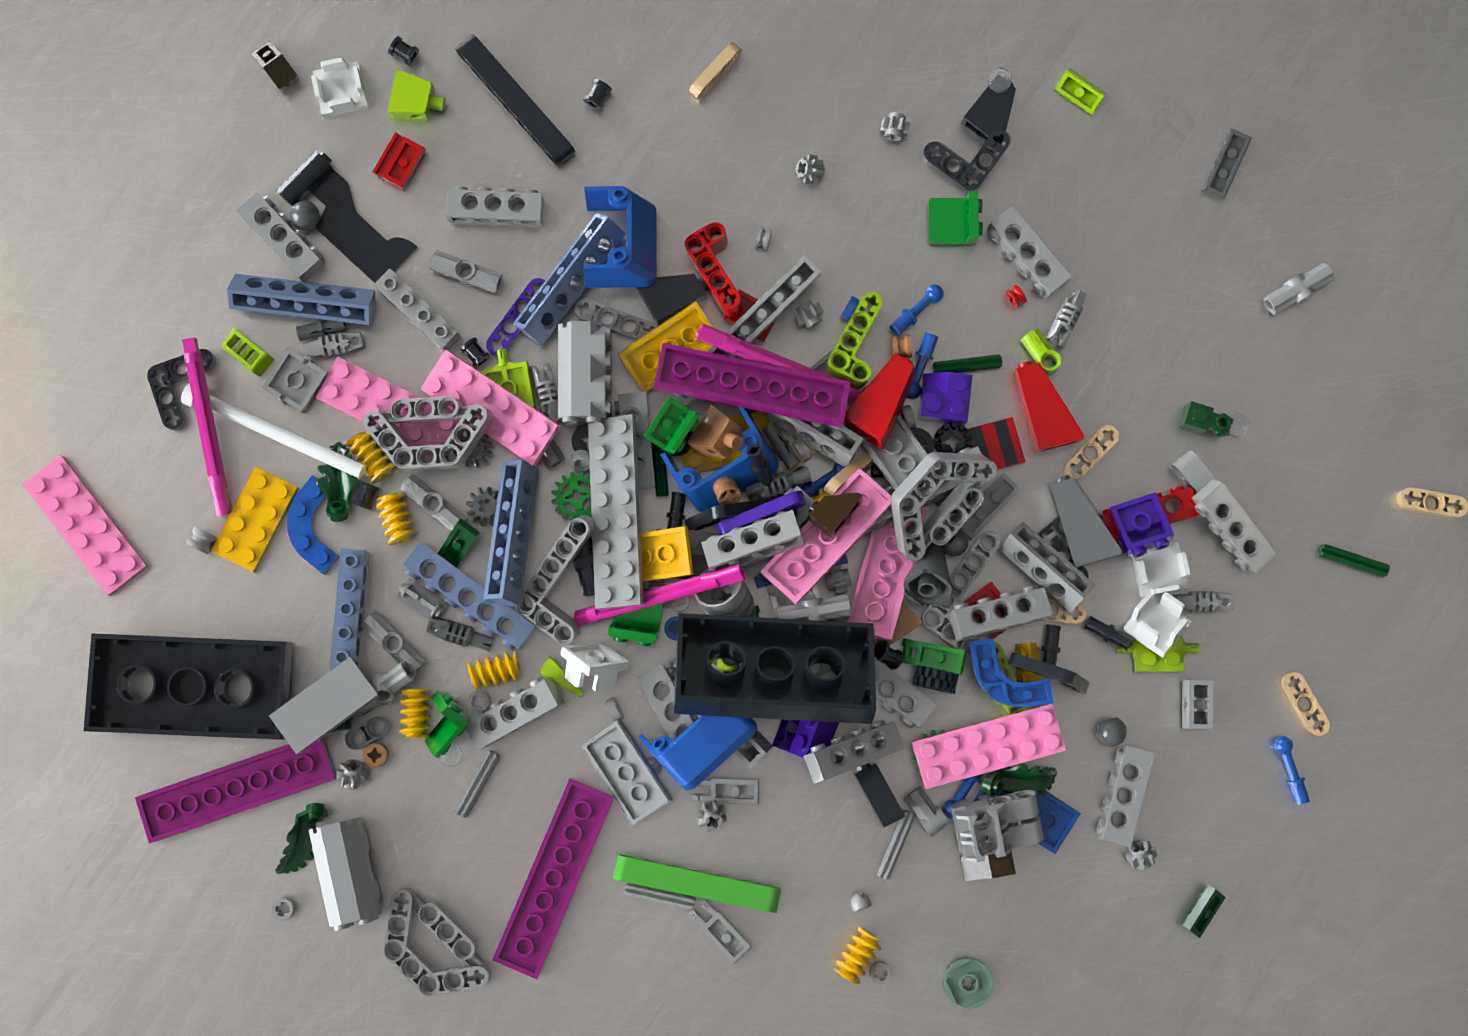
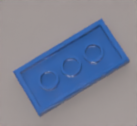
(1055, 816)

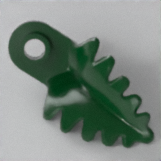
(337, 487)
(1019, 779)
(299, 839)

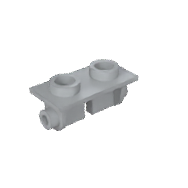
(421, 599)

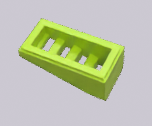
(257, 363)
(554, 670)

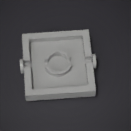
(295, 380)

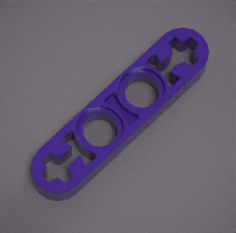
(511, 315)
(788, 502)

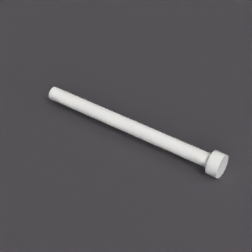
(279, 434)

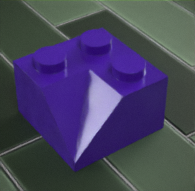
(945, 397)

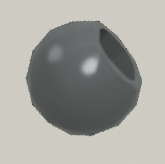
(304, 215)
(957, 544)
(1111, 732)

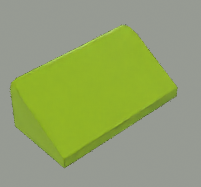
(1080, 91)

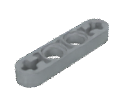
(619, 318)

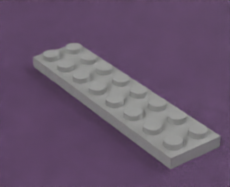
(615, 513)

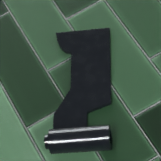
(341, 221)

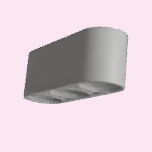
(1193, 472)

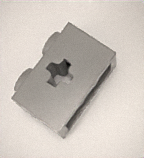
(1197, 704)

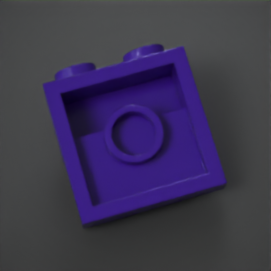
(1142, 525)

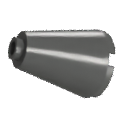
(929, 578)

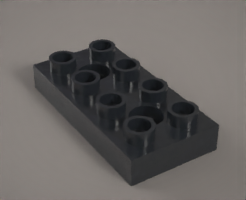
(775, 668)
(186, 686)

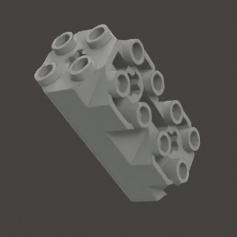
(583, 373)
(346, 873)

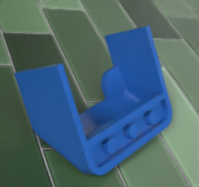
(638, 261)
(701, 491)
(701, 747)

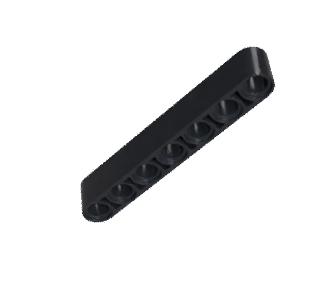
(515, 99)

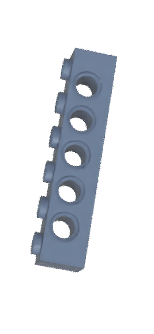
(557, 283)
(301, 299)
(511, 533)
(423, 556)
(349, 606)

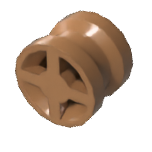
(901, 346)
(726, 490)
(380, 755)

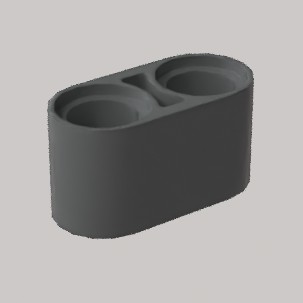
(367, 732)

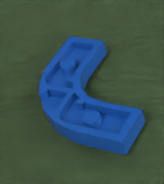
(301, 528)
(999, 686)

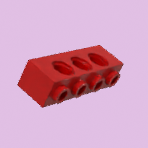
(1179, 496)

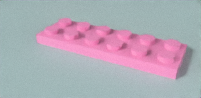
(360, 392)
(514, 421)
(85, 525)
(803, 567)
(881, 582)
(988, 746)

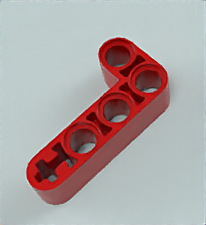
(716, 273)

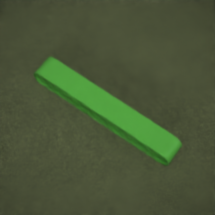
(697, 883)

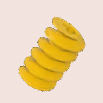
(370, 456)
(395, 518)
(494, 671)
(415, 713)
(858, 956)

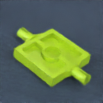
(513, 377)
(1148, 661)

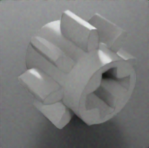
(895, 126)
(810, 169)
(809, 314)
(838, 579)
(352, 774)
(711, 816)
(1141, 855)

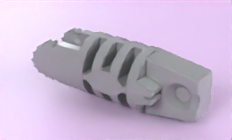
(1066, 318)
(333, 344)
(545, 391)
(1206, 601)

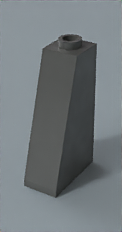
(1084, 527)

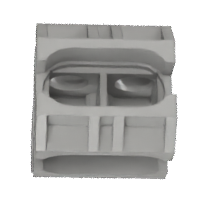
(1007, 822)

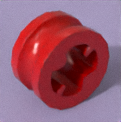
(1016, 296)

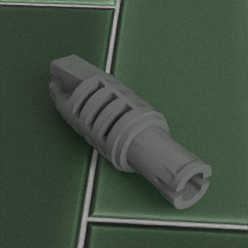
(779, 485)
(458, 633)

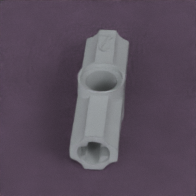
(452, 267)
(1298, 288)
(422, 494)
(817, 609)
(383, 631)
(388, 684)

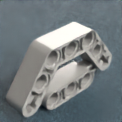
(416, 415)
(924, 535)
(452, 943)

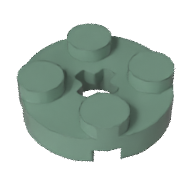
(981, 987)

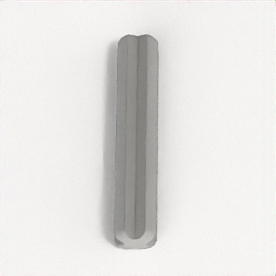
(477, 784)
(896, 845)
(661, 896)

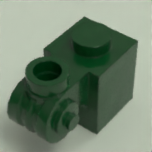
(1201, 418)

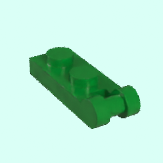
(934, 656)

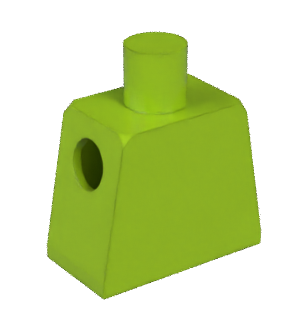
(413, 98)

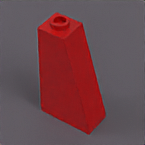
(880, 403)
(1044, 410)

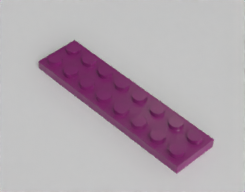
(752, 385)
(232, 789)
(553, 878)

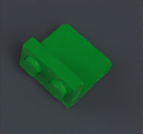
(955, 220)
(672, 426)
(637, 625)
(450, 726)

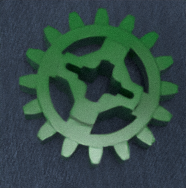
(565, 499)

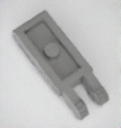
(730, 791)
(722, 933)

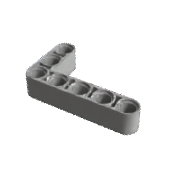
(970, 574)
(551, 578)

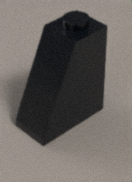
(990, 114)
(672, 295)
(878, 794)

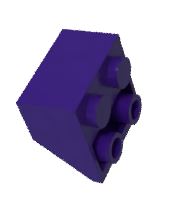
(801, 735)

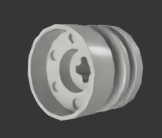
(727, 600)

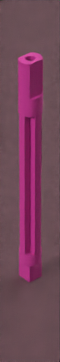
(755, 353)
(206, 426)
(666, 593)

